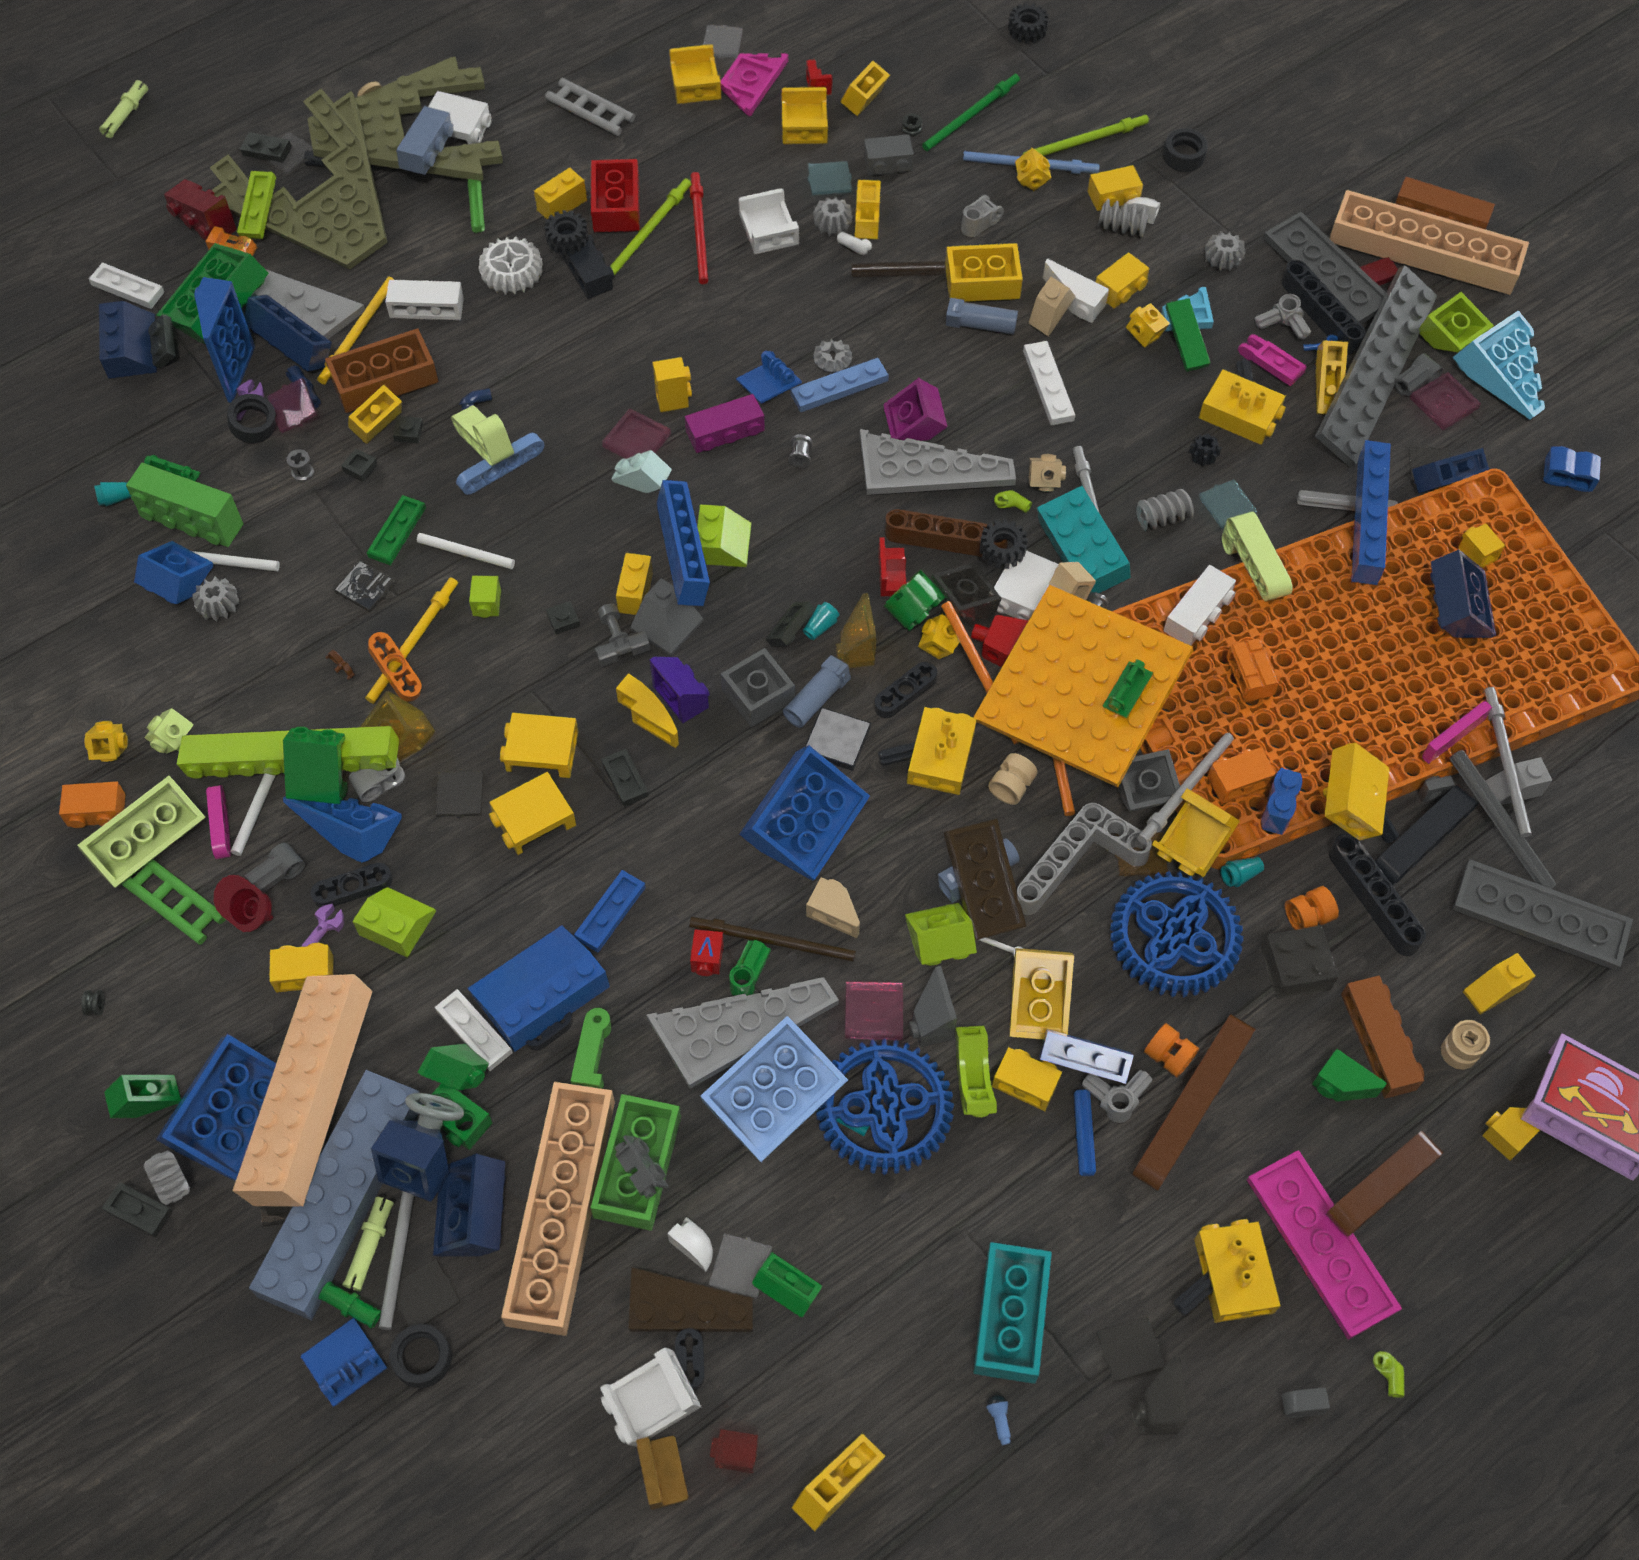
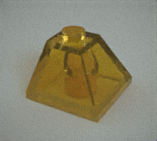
(858, 636)
(405, 719)

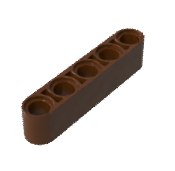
(936, 532)
(1384, 1183)

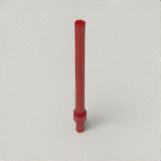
(696, 195)

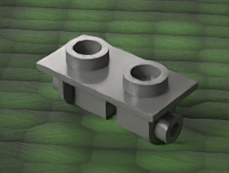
(635, 1155)

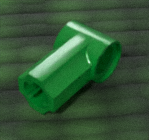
(748, 968)

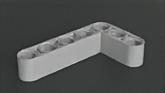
(1073, 850)

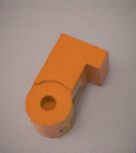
(239, 243)

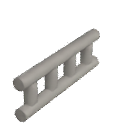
(594, 116)

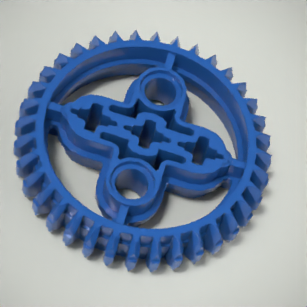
(1199, 898)
(939, 1097)

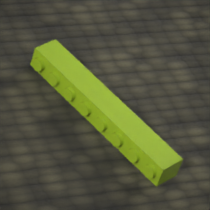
(263, 752)

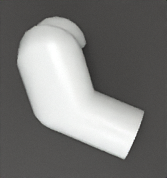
(859, 246)

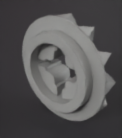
(824, 360)

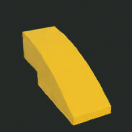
(867, 209)
(647, 709)

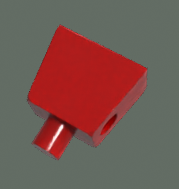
(999, 638)

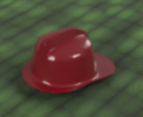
(242, 903)

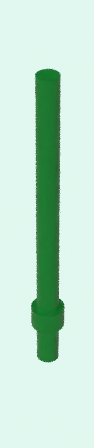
(1000, 90)

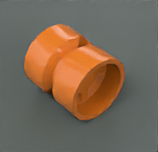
(1312, 909)
(1162, 1045)

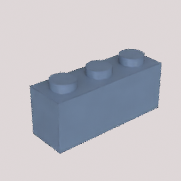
(424, 140)

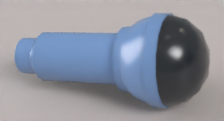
(997, 1407)

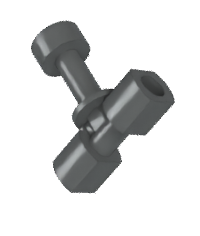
(620, 642)

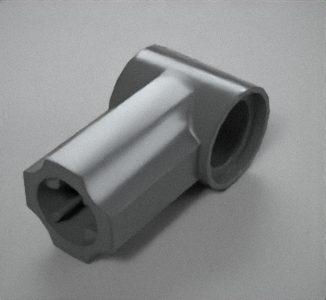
(1420, 373)
(281, 864)

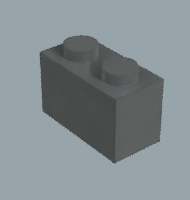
(888, 154)

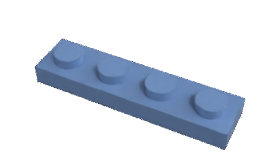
(839, 385)

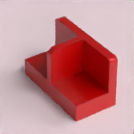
(891, 568)

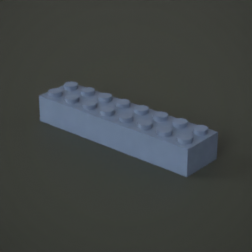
(337, 1201)

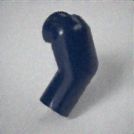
(475, 397)

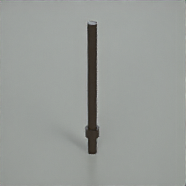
(774, 939)

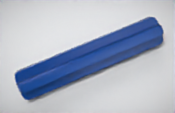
(1084, 1133)

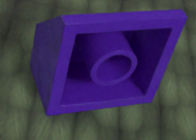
(678, 687)

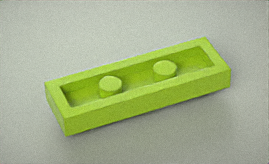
(256, 204)

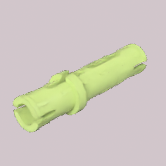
(128, 102)
(368, 1243)

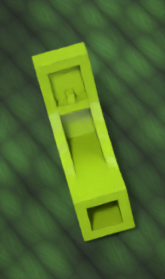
(973, 1071)

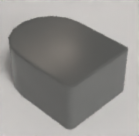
(1305, 1402)

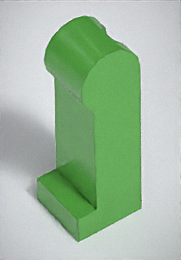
(594, 1030)

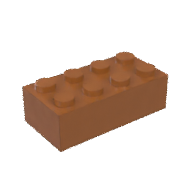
(396, 362)

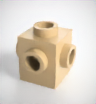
(1039, 466)

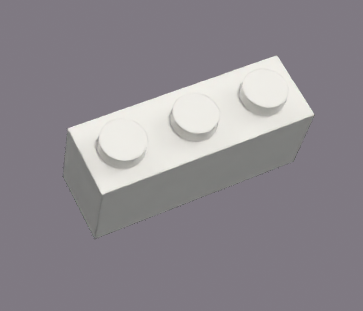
(424, 299)
(1200, 606)

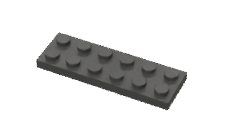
(1304, 241)
(1543, 914)

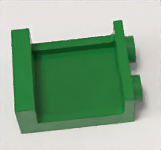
(313, 765)

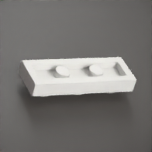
(126, 285)
(473, 1029)

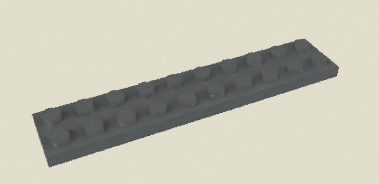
(1376, 366)

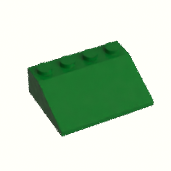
(220, 264)

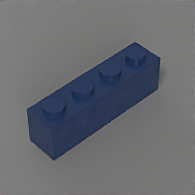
(287, 332)

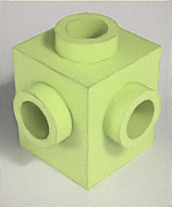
(167, 730)

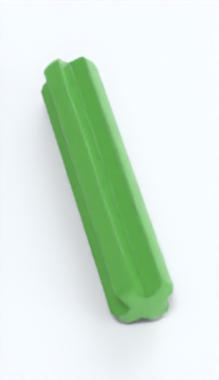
(476, 206)

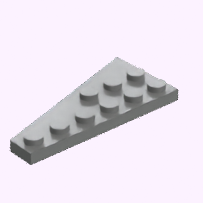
(314, 306)
(925, 466)
(723, 1030)

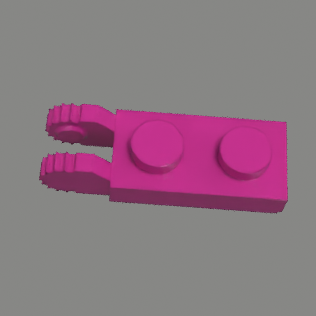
(1272, 359)

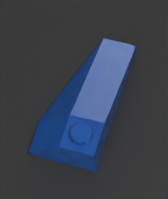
(350, 827)

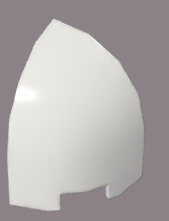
(1151, 205)
(692, 1242)

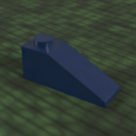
(1450, 470)

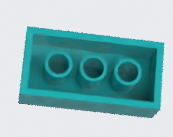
(1083, 537)
(1012, 1313)

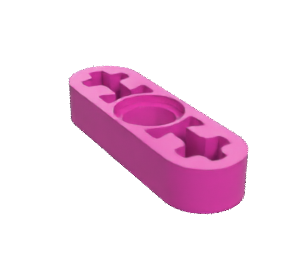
(218, 822)

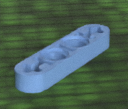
(479, 474)

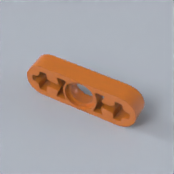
(390, 647)

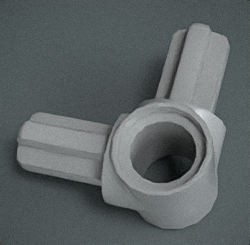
(1291, 317)
(1109, 1095)

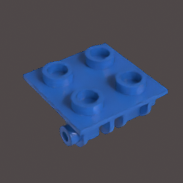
(769, 378)
(343, 1362)

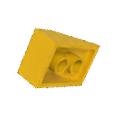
(1040, 992)

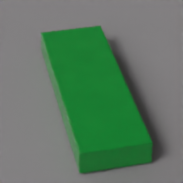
(1187, 334)
(396, 530)

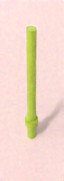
(1125, 125)
(673, 198)

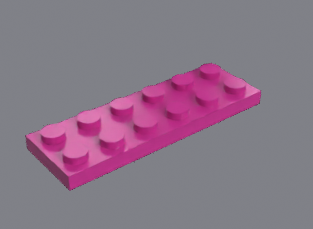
(1330, 1259)

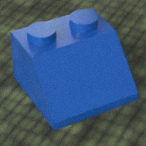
(171, 571)

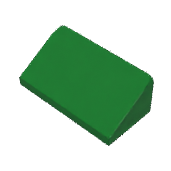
(786, 1285)

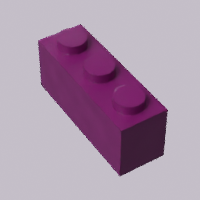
(724, 423)

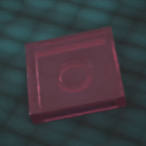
(1445, 401)
(636, 435)
(874, 1010)

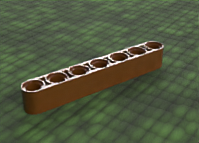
(1193, 1102)

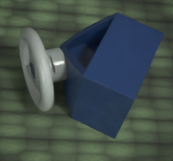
(413, 1152)

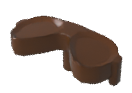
(336, 658)

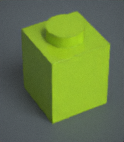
(485, 596)

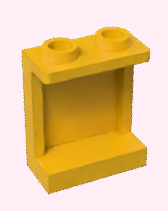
(694, 74)
(804, 116)
(540, 742)
(530, 812)
(1196, 835)

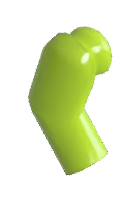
(1012, 499)
(1392, 1371)

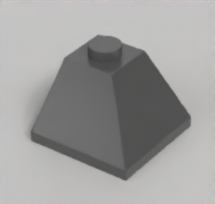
(664, 620)
(1149, 781)
(934, 1014)

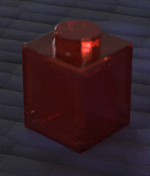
(735, 1451)

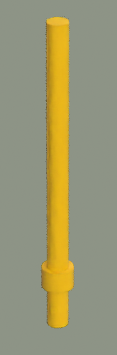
(358, 327)
(438, 602)

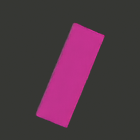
(1456, 732)

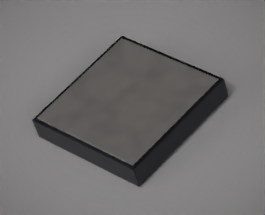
(839, 737)

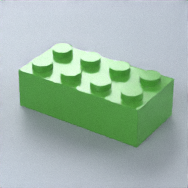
(184, 505)
(615, 1193)

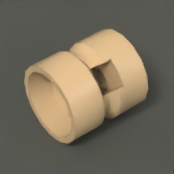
(1010, 781)
(1465, 1044)

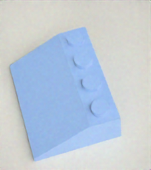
(773, 1089)

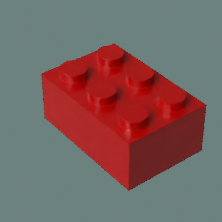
(615, 195)

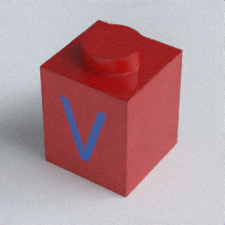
(706, 952)

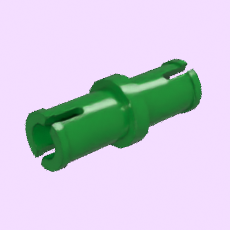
(350, 1305)

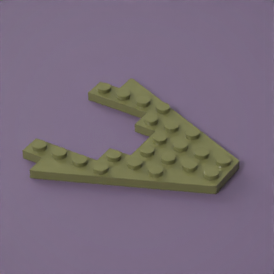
(383, 127)
(340, 215)

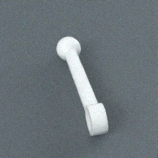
(1000, 945)

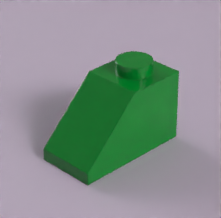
(454, 1066)
(1347, 1080)
(141, 1095)

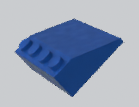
(224, 332)
(805, 813)
(539, 987)
(220, 1108)

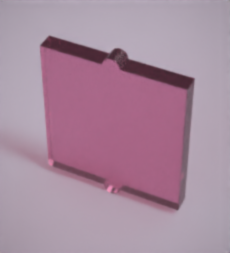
(292, 405)

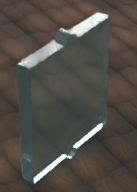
(829, 178)
(1226, 502)

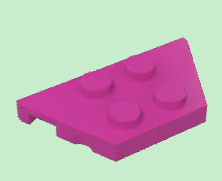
(751, 79)

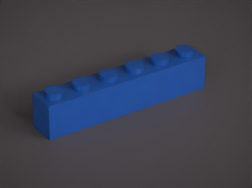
(1371, 513)
(682, 543)

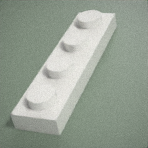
(1049, 383)

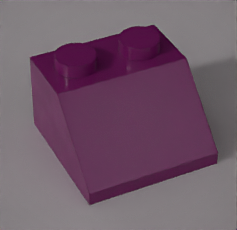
(915, 412)

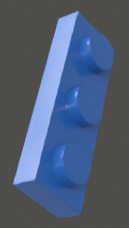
(610, 911)

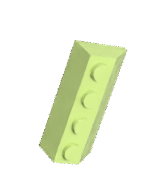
(141, 832)

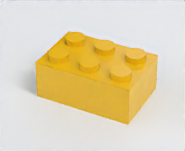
(983, 272)

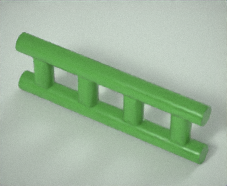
(174, 915)

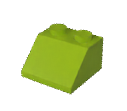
(1454, 324)
(723, 536)
(393, 920)
(941, 934)

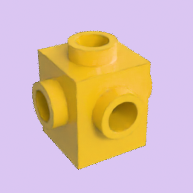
(1032, 169)
(1147, 324)
(938, 637)
(102, 748)

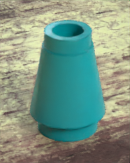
(111, 492)
(821, 620)
(1241, 871)

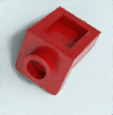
(816, 79)

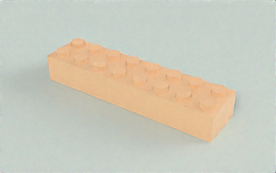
(1429, 242)
(303, 1091)
(558, 1209)

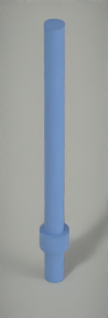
(1075, 166)

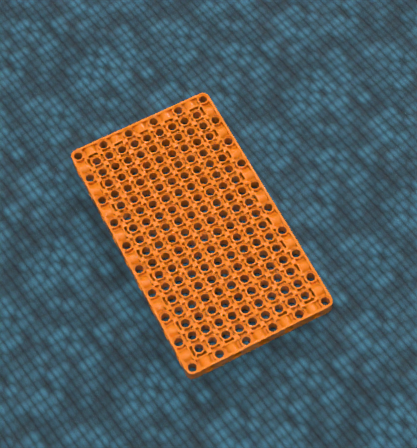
(1546, 635)

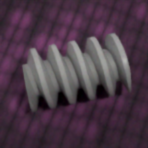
(1123, 218)
(1164, 506)

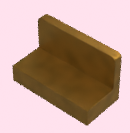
(662, 1471)

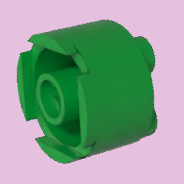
(914, 600)

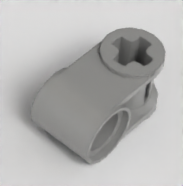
(980, 216)
(372, 783)

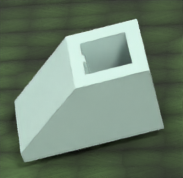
(642, 472)

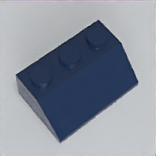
(125, 339)
(1462, 597)
(470, 1208)

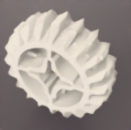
(496, 269)

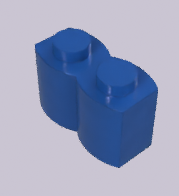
(1572, 469)
(1281, 801)

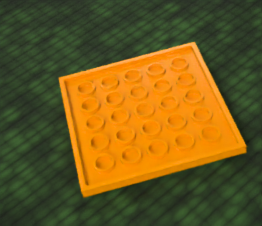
(1062, 675)

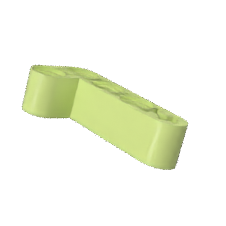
(483, 434)
(1248, 538)

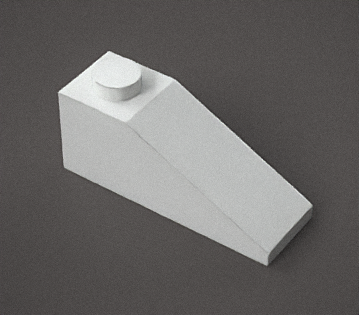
(1089, 295)

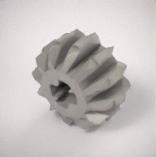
(832, 216)
(1225, 251)
(215, 599)
(166, 1177)

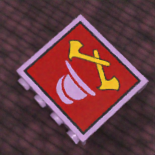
(1589, 1105)

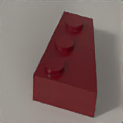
(199, 208)

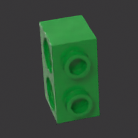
(472, 1113)

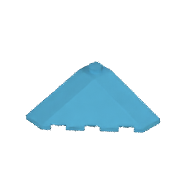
(1504, 364)

